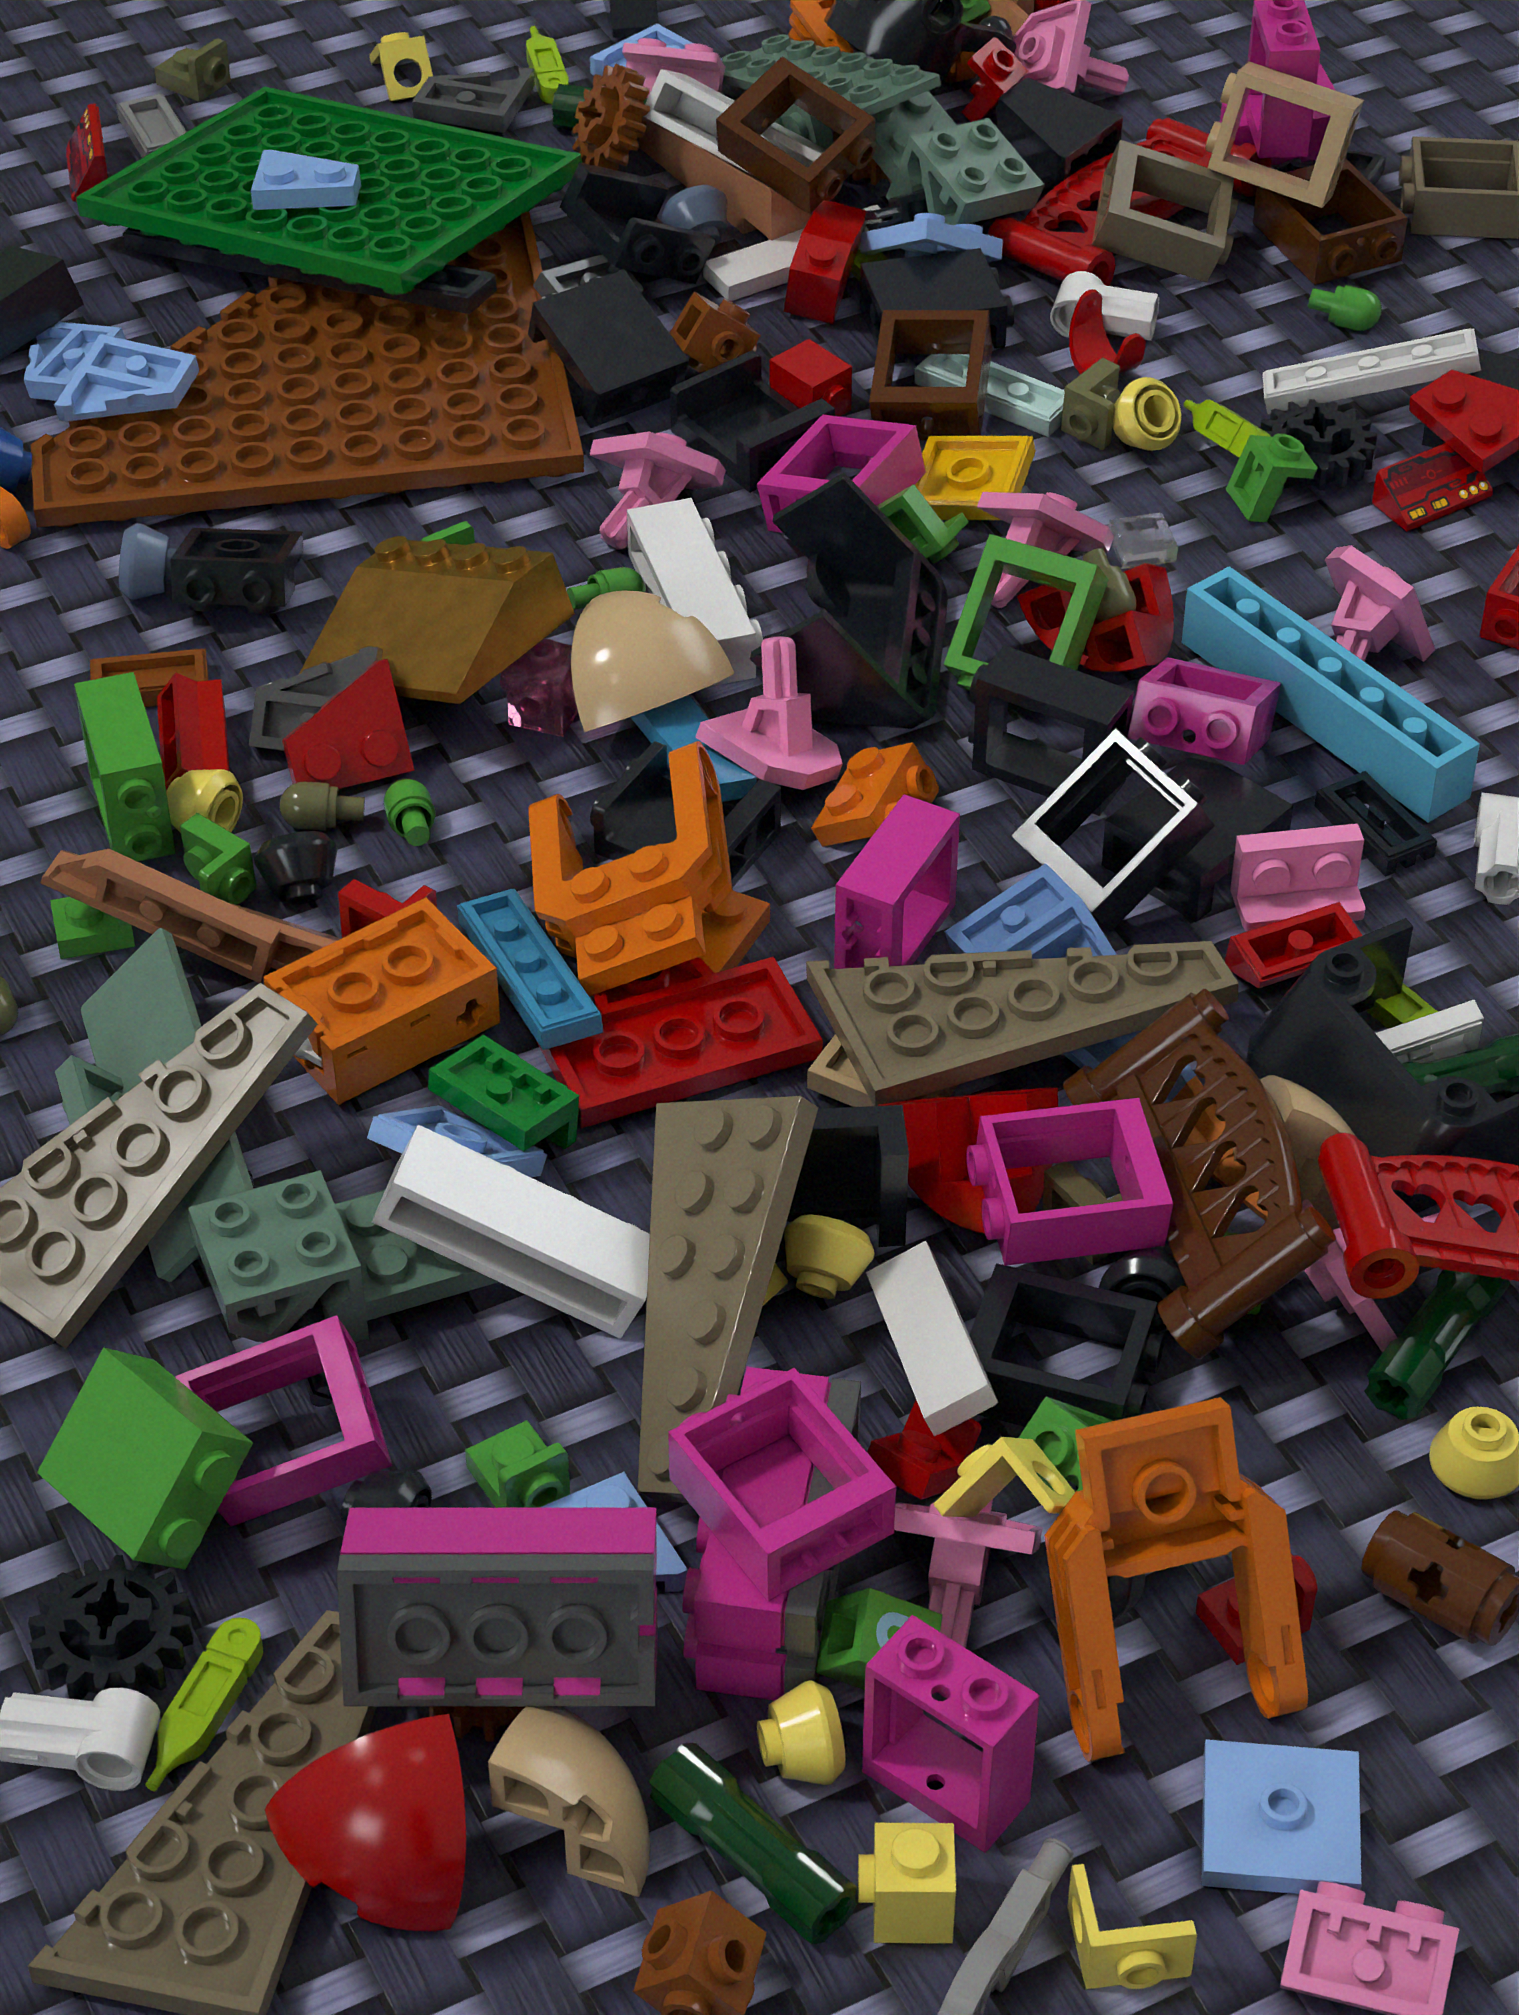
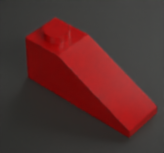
(824, 261)

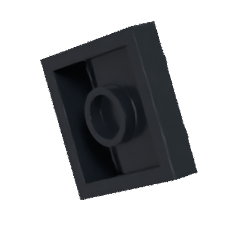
(236, 569)

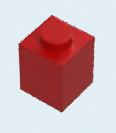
(812, 373)

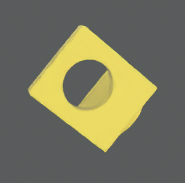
(398, 48)
(993, 1467)
(1128, 1955)

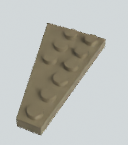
(995, 1011)
(126, 1164)
(714, 1237)
(205, 1891)

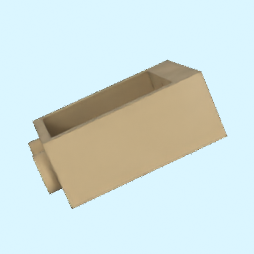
(1333, 150)

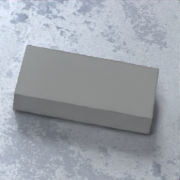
(149, 122)

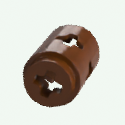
(1406, 1566)

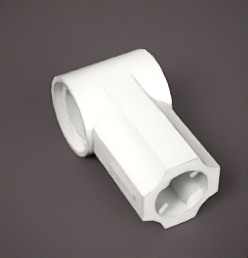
(1122, 309)
(1498, 848)
(97, 1738)

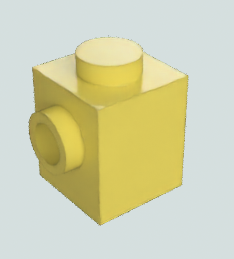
(910, 1882)

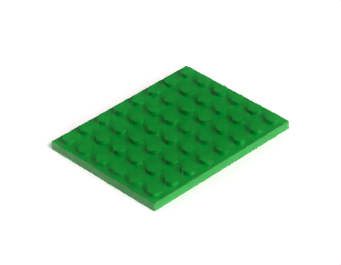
(419, 204)

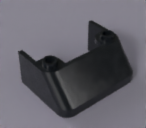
(888, 608)
(1331, 1051)

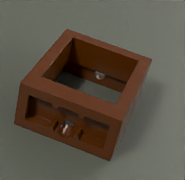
(763, 103)
(1341, 252)
(952, 409)

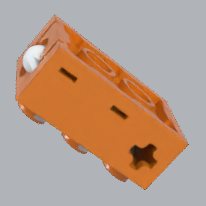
(388, 998)

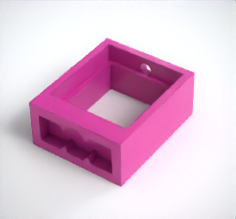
(1287, 43)
(883, 450)
(1222, 707)
(898, 886)
(1066, 1135)
(279, 1363)
(810, 1537)
(909, 1749)

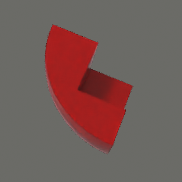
(1122, 642)
(938, 1143)
(382, 1824)

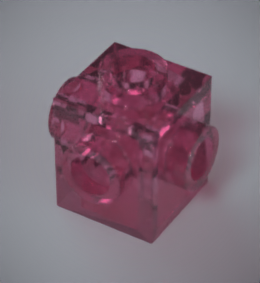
(541, 689)

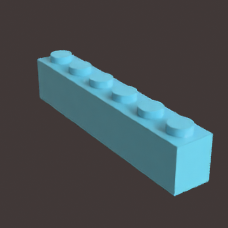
(1332, 694)

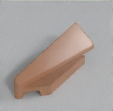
(198, 921)

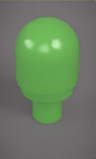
(1348, 307)
(604, 582)
(410, 810)

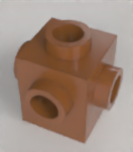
(713, 332)
(700, 1958)

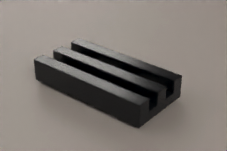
(1380, 843)

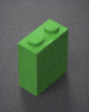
(144, 1459)

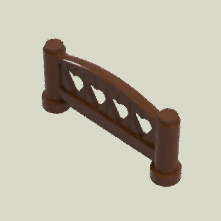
(1221, 1273)

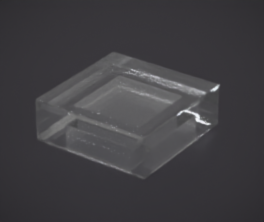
(1143, 540)

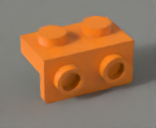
(870, 791)

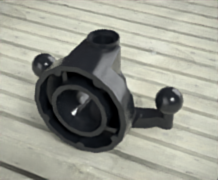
(915, 31)

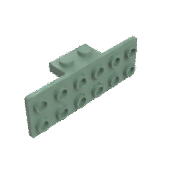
(860, 79)
(130, 1024)

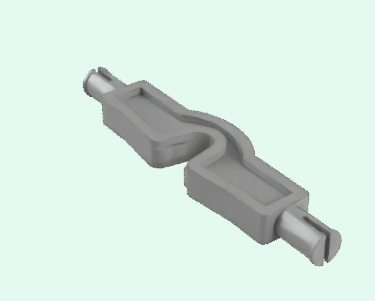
(1009, 1933)

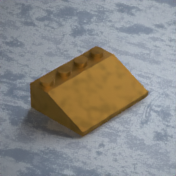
(445, 613)

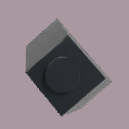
(1056, 128)
(33, 296)

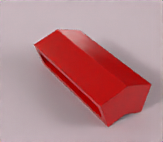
(192, 727)

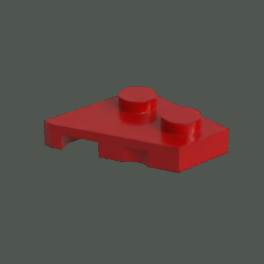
(1471, 417)
(353, 735)

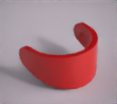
(1089, 340)

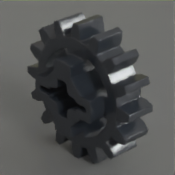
(1330, 438)
(111, 1629)

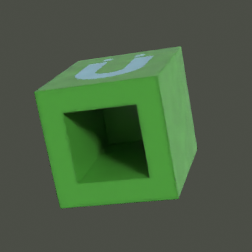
(858, 1628)

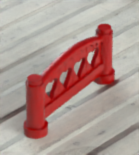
(1067, 252)
(1391, 1241)

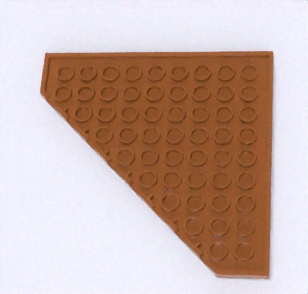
(333, 401)

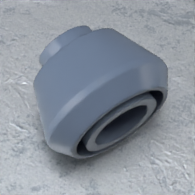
(698, 209)
(144, 562)

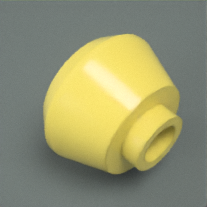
(1147, 415)
(205, 792)
(825, 1254)
(1477, 1454)
(804, 1735)

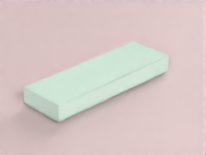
(1008, 395)

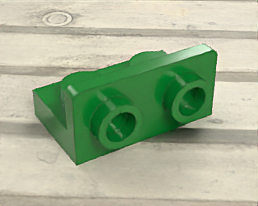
(507, 1095)

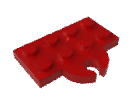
(684, 1038)

